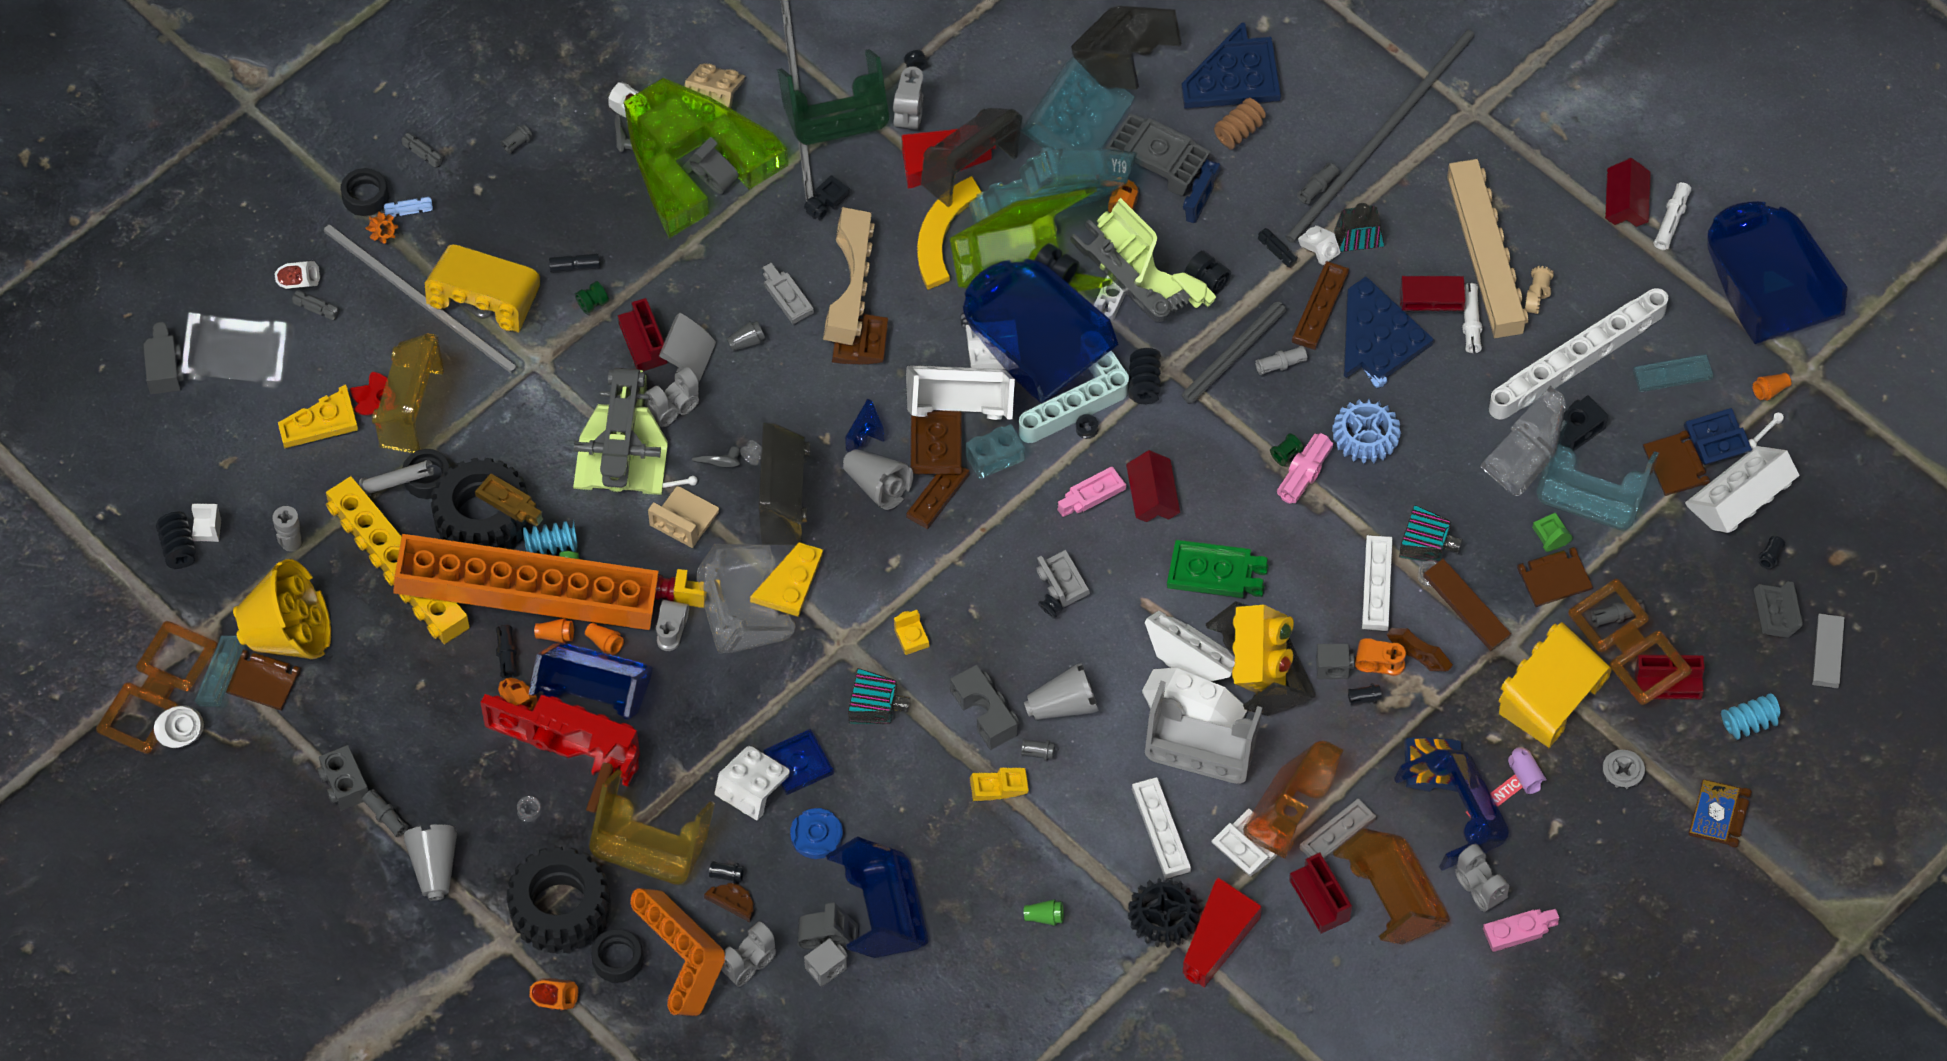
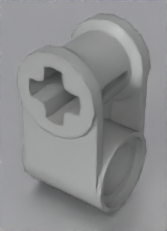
(670, 624)

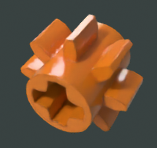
(377, 232)

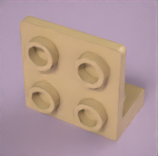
(715, 82)
(683, 516)

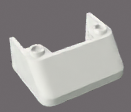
(959, 390)

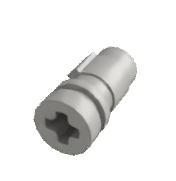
(287, 527)

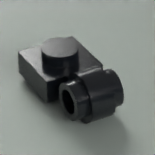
(830, 193)

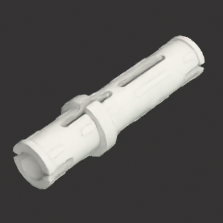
(1675, 207)
(1472, 326)

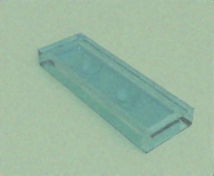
(1672, 373)
(219, 672)

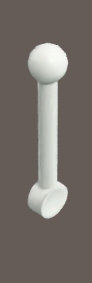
(1777, 418)
(692, 480)

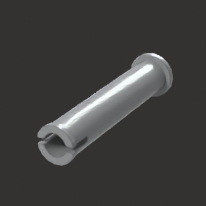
(396, 477)

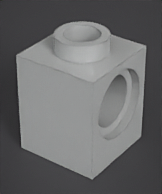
(826, 962)

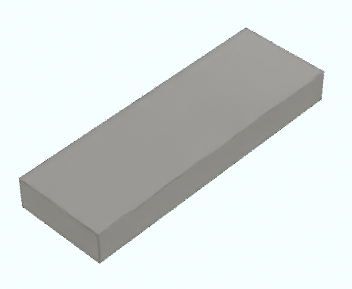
(1828, 651)
(1338, 830)

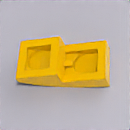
(1000, 785)

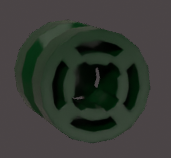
(591, 298)

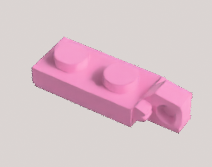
(1091, 492)
(1519, 928)

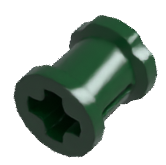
(1286, 449)

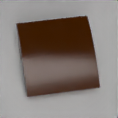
(867, 347)

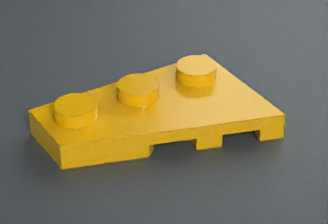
(323, 420)
(790, 581)

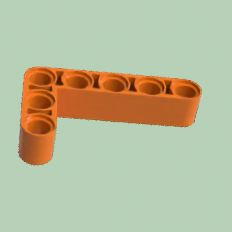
(701, 953)

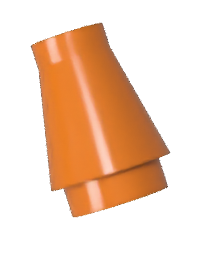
(1769, 386)
(556, 631)
(606, 639)

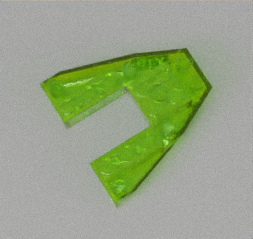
(674, 120)

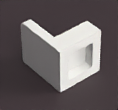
(206, 522)

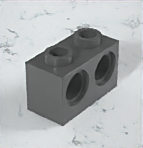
(347, 777)

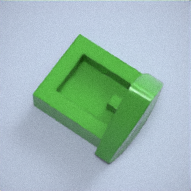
(1552, 532)

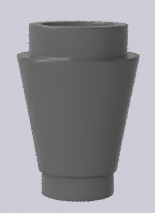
(746, 336)

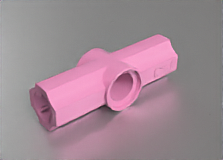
(1305, 468)

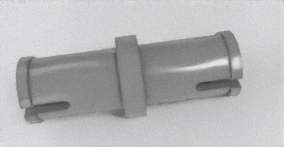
(1281, 360)

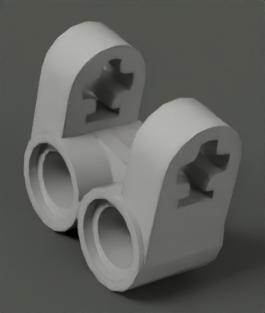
(909, 99)
(678, 398)
(1477, 877)
(753, 954)

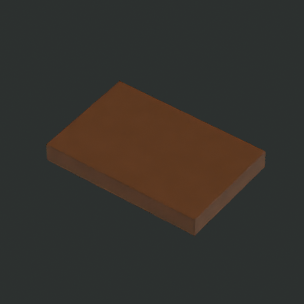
(936, 443)

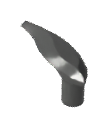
(621, 142)
(723, 460)

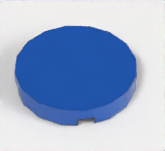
(816, 833)

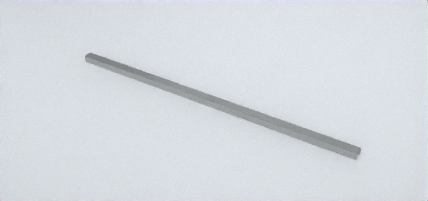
(793, 72)
(419, 298)

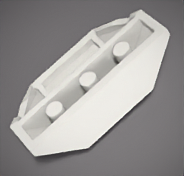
(1188, 648)
(1196, 695)

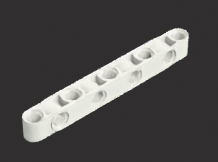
(1592, 344)

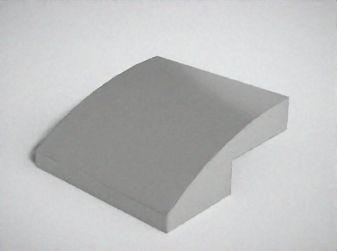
(688, 346)

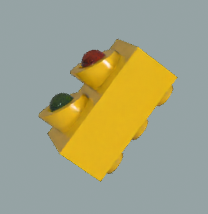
(1261, 647)

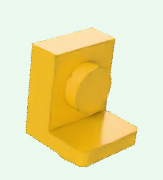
(910, 632)

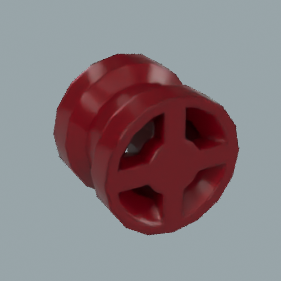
(665, 588)

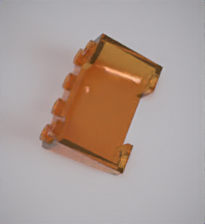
(1309, 773)

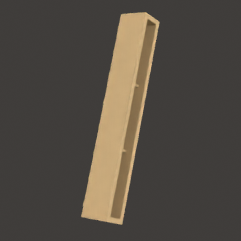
(1486, 248)

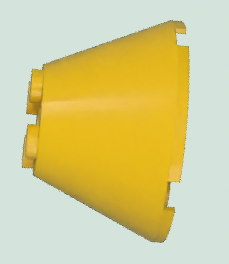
(285, 614)

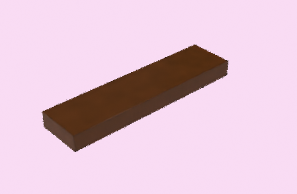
(1320, 305)
(1466, 604)

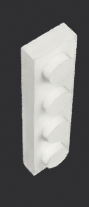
(1377, 583)
(1161, 828)

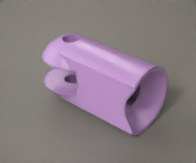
(1526, 770)

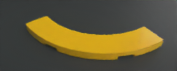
(934, 231)

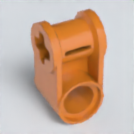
(1379, 656)

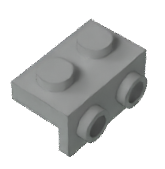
(1063, 578)

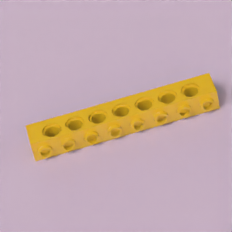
(350, 495)

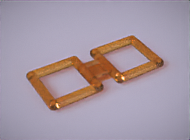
(1629, 641)
(157, 685)

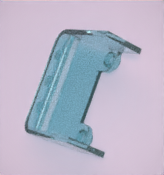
(1591, 496)

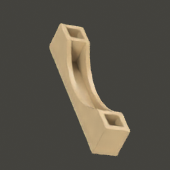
(843, 314)

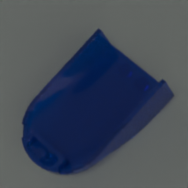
(1773, 271)
(1036, 325)

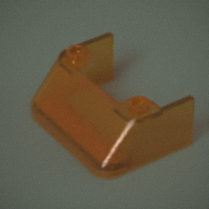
(1398, 882)

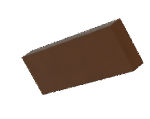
(936, 497)

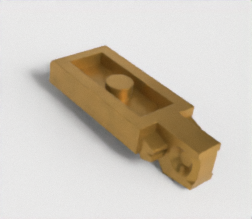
(509, 500)

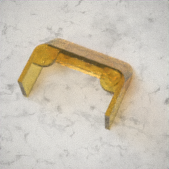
(404, 392)
(643, 847)

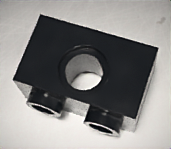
(1591, 419)

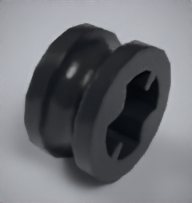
(916, 59)
(1092, 421)
(1050, 606)

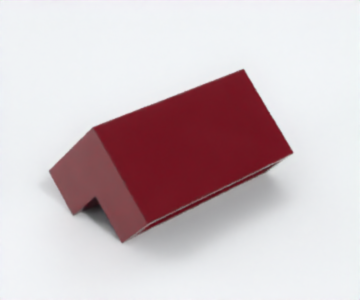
(1628, 193)
(1432, 293)
(642, 336)
(1152, 486)
(1655, 668)
(1321, 894)

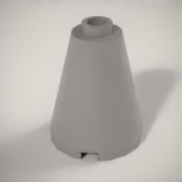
(879, 477)
(1063, 696)
(432, 858)

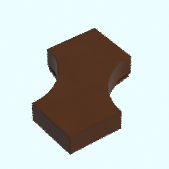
(1430, 656)

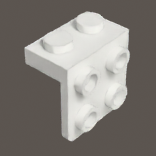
(749, 781)

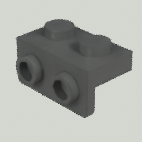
(1778, 609)

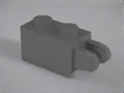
(162, 361)

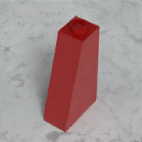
(915, 146)
(1221, 929)

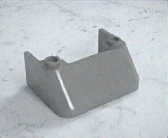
(1198, 744)

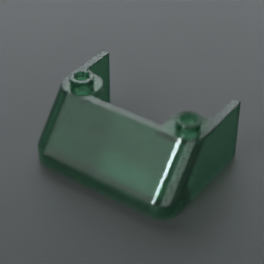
(841, 117)

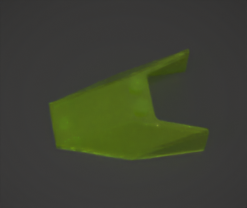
(1016, 235)

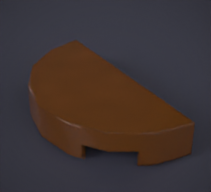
(605, 772)
(733, 899)

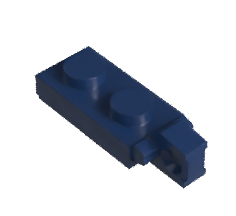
(1201, 191)

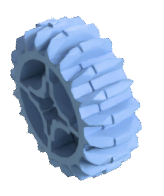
(1364, 422)

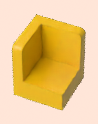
(688, 591)

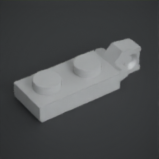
(787, 294)

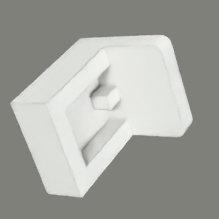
(1321, 242)

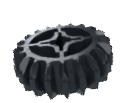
(1183, 907)

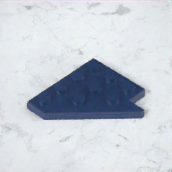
(1233, 73)
(1379, 332)

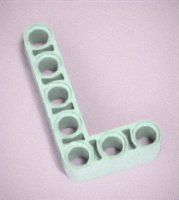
(1081, 396)

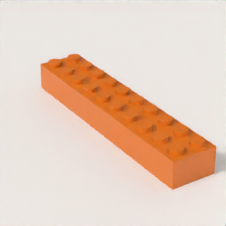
(525, 581)

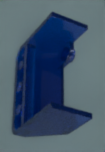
(591, 675)
(1487, 823)
(889, 897)

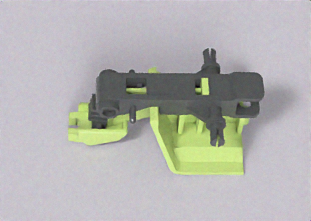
(1125, 254)
(622, 440)

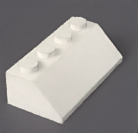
(1743, 488)

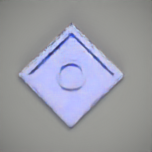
(803, 759)

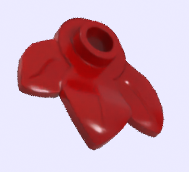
(369, 395)

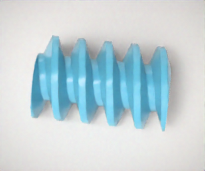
(551, 539)
(1751, 715)

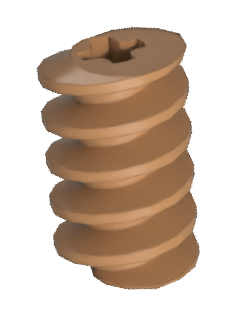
(1239, 123)

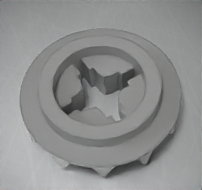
(1624, 759)

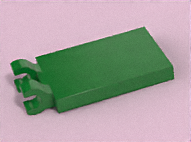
(1216, 569)

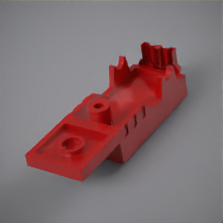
(566, 732)

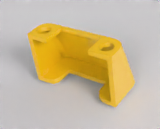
(485, 283)
(1552, 684)

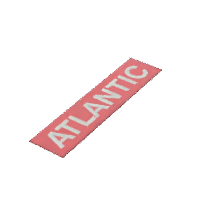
(1505, 790)

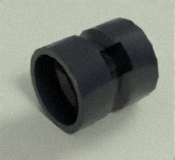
(1062, 265)
(1206, 269)

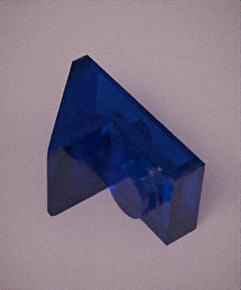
(865, 425)

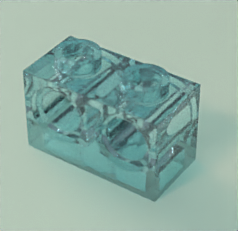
(997, 456)

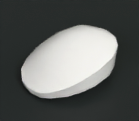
(178, 726)

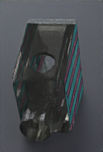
(1359, 228)
(1427, 537)
(875, 699)

